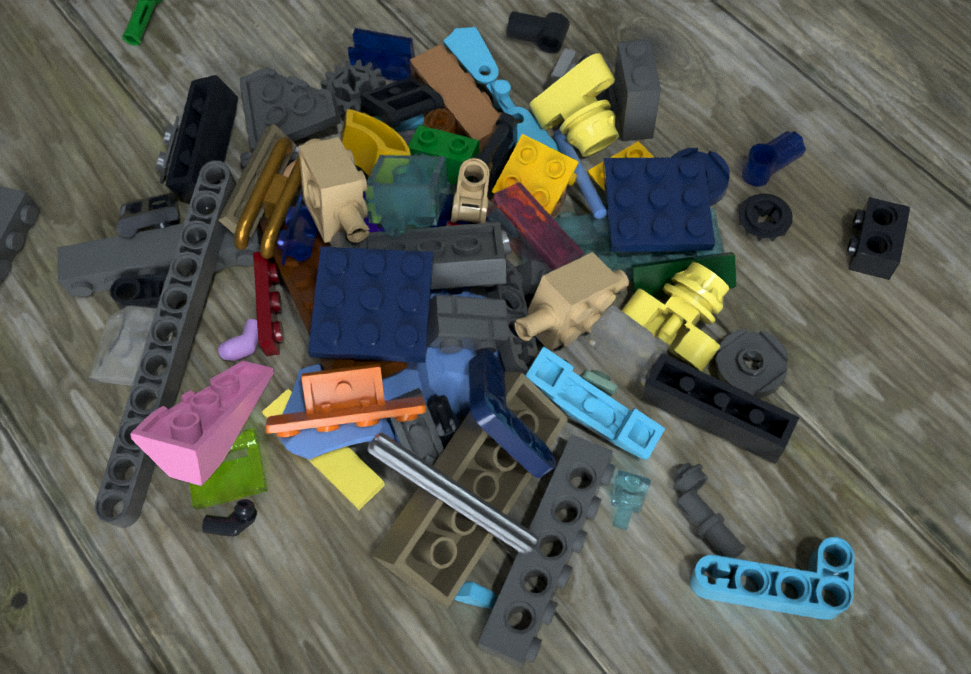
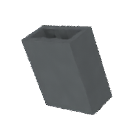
(636, 89)

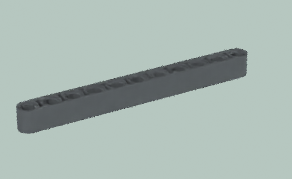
(173, 353)

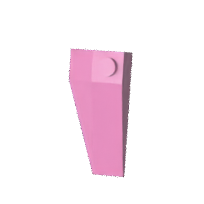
(200, 430)

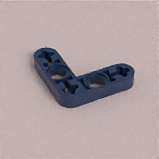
(491, 412)

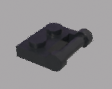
(401, 101)
(499, 149)
(154, 211)

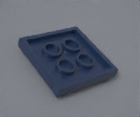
(657, 204)
(372, 304)

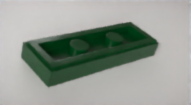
(654, 275)

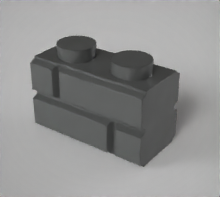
(467, 323)

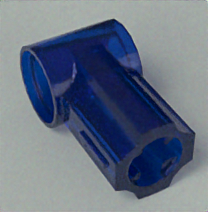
(771, 157)

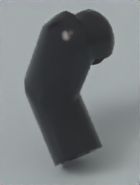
(235, 523)

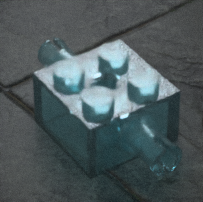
(406, 191)

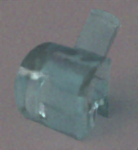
(629, 496)

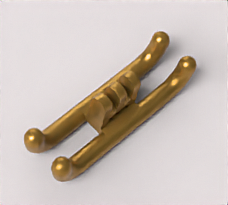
(276, 194)

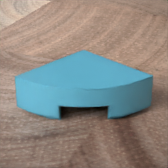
(476, 595)

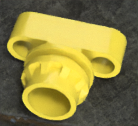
(573, 99)
(692, 299)

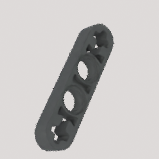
(515, 353)

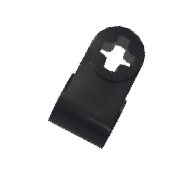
(145, 289)

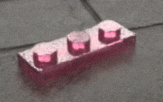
(537, 226)

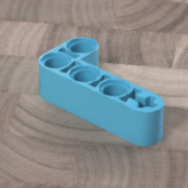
(769, 579)

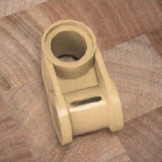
(471, 198)

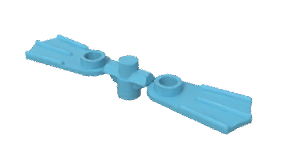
(475, 58)

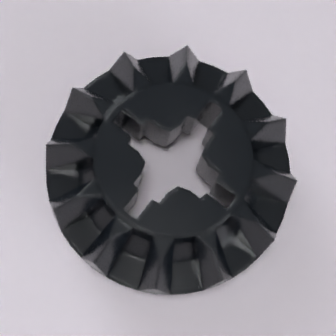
(764, 205)

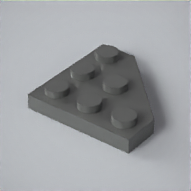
(286, 103)

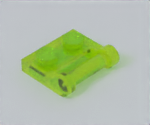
(235, 477)

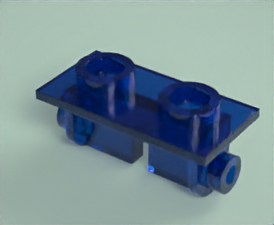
(300, 235)

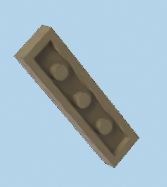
(249, 178)

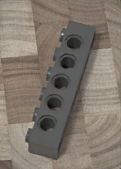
(578, 459)

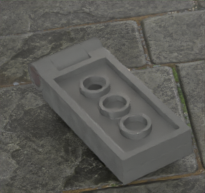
(461, 252)

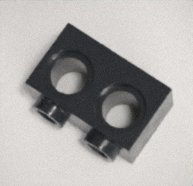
(882, 229)

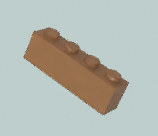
(461, 97)

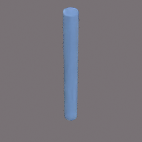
(582, 179)

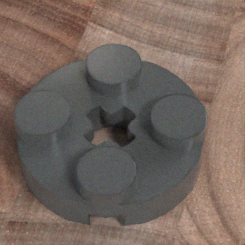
(762, 346)

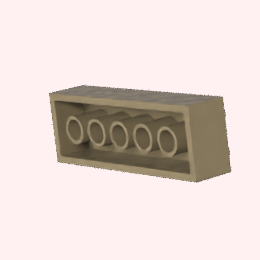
(435, 544)

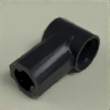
(545, 32)

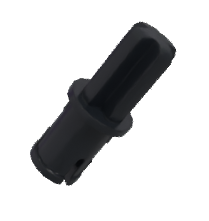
(443, 418)

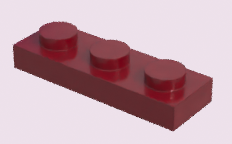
(267, 305)

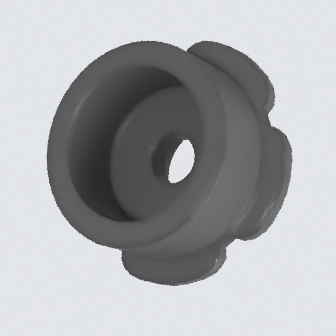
(689, 478)

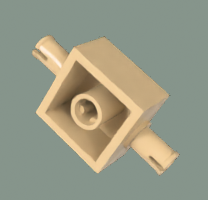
(333, 189)
(570, 301)

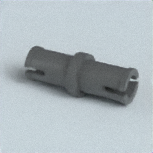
(710, 525)

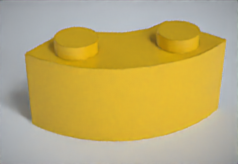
(370, 139)

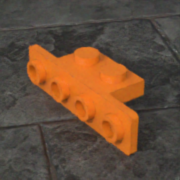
(343, 398)

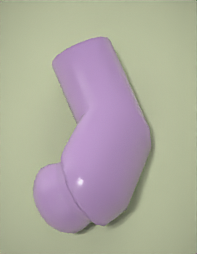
(241, 345)

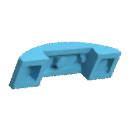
(592, 407)

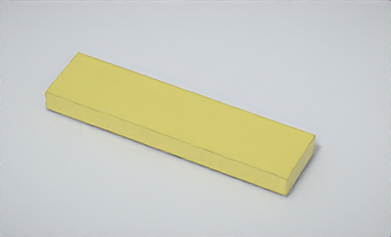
(340, 467)

